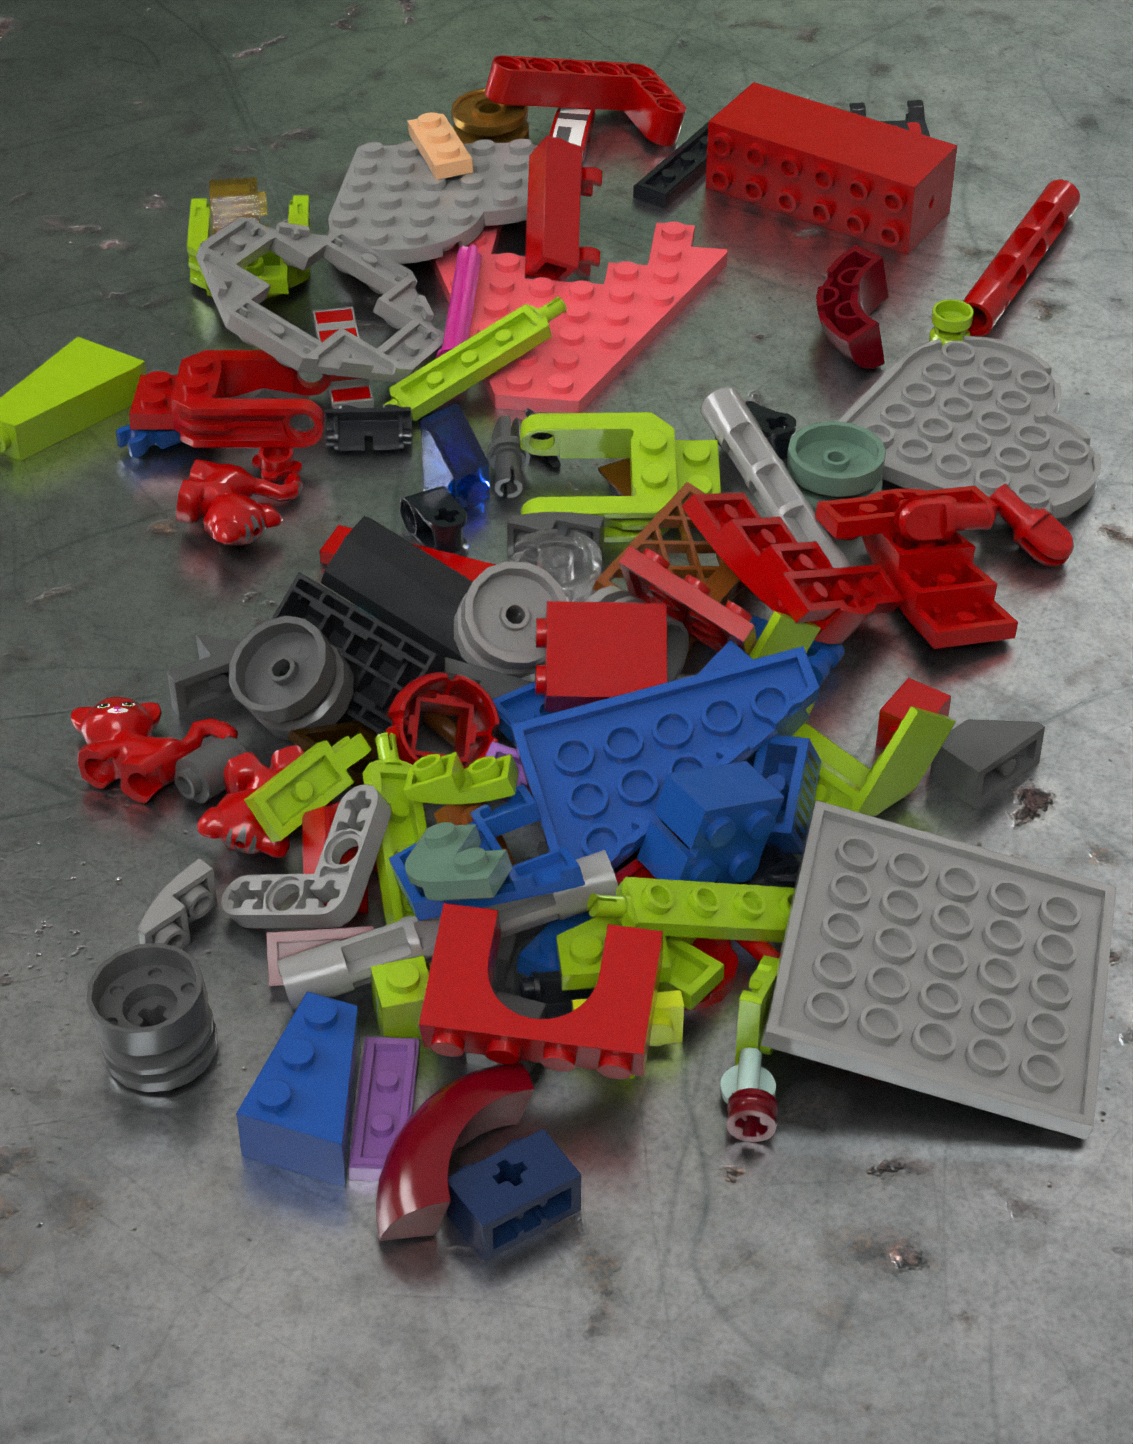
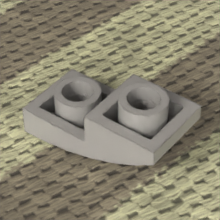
(177, 905)

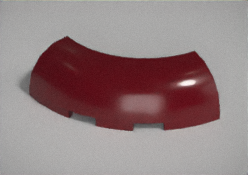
(847, 299)
(415, 1172)

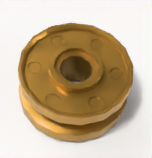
(480, 119)

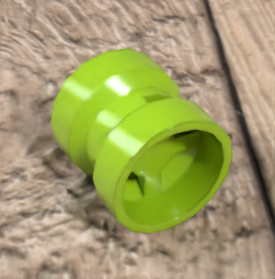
(951, 320)

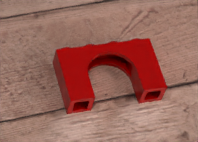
(602, 1034)

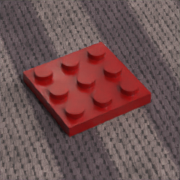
(687, 601)

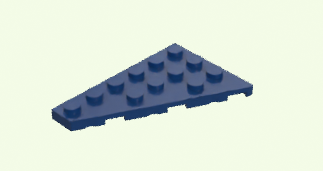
(607, 761)

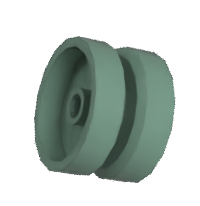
(836, 461)

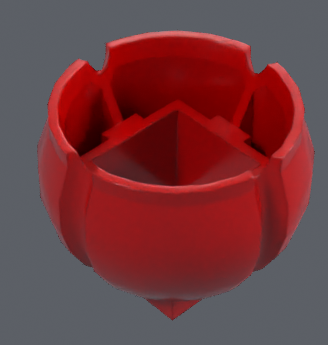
(445, 696)

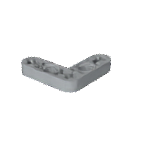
(357, 822)

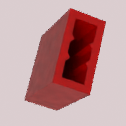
(599, 651)

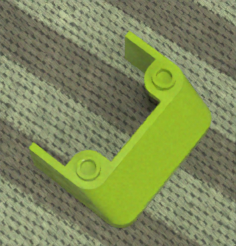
(843, 778)

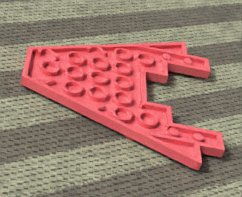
(602, 324)

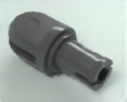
(507, 456)

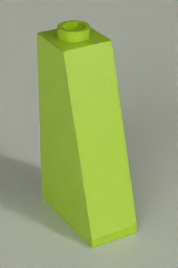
(66, 396)

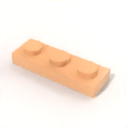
(440, 145)

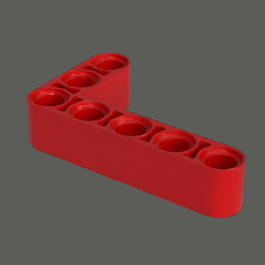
(590, 86)

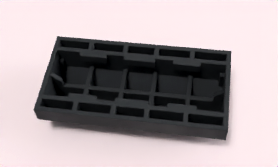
(399, 585)
(376, 653)

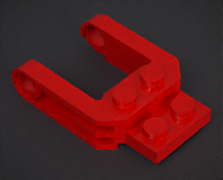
(197, 408)

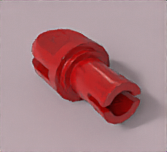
(939, 518)
(1034, 529)

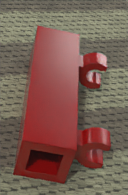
(554, 211)

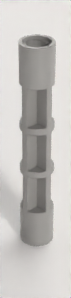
(764, 471)
(346, 963)

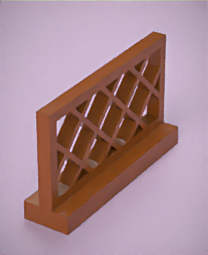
(721, 579)

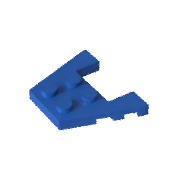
(531, 878)

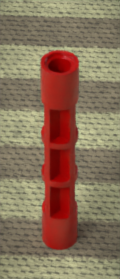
(1021, 254)

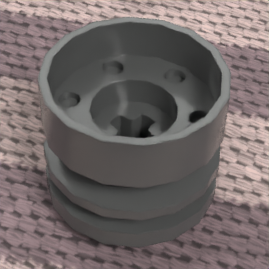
(152, 1017)

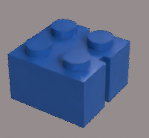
(721, 819)

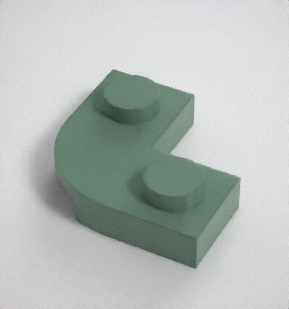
(453, 865)

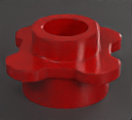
(276, 463)

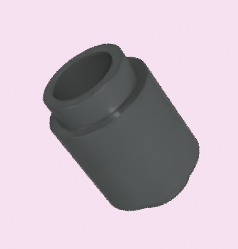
(201, 771)

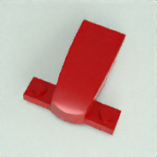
(790, 574)
(941, 586)

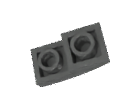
(566, 522)

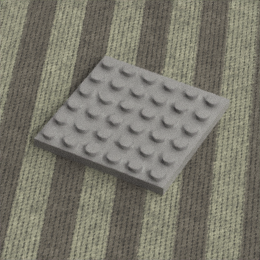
(945, 970)

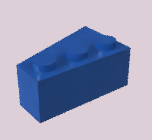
(306, 1093)

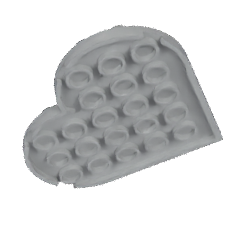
(411, 216)
(982, 420)

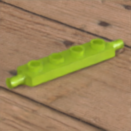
(475, 358)
(404, 827)
(698, 908)

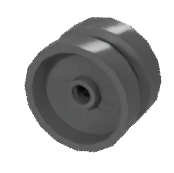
(290, 676)

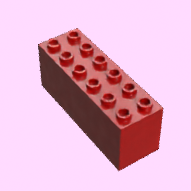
(830, 167)

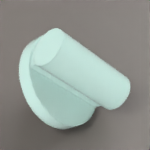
(747, 1075)

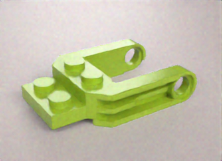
(268, 267)
(656, 464)

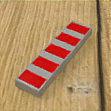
(343, 389)

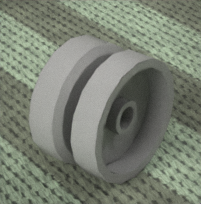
(502, 594)

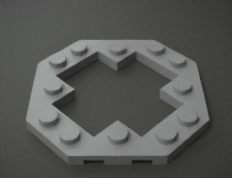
(342, 354)

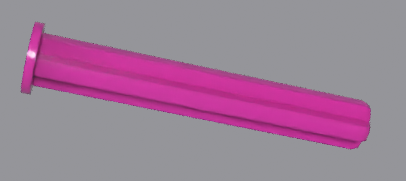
(461, 298)

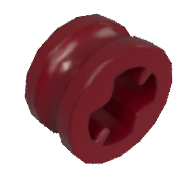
(752, 1115)

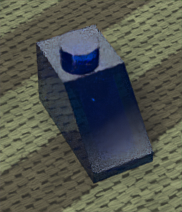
(454, 457)

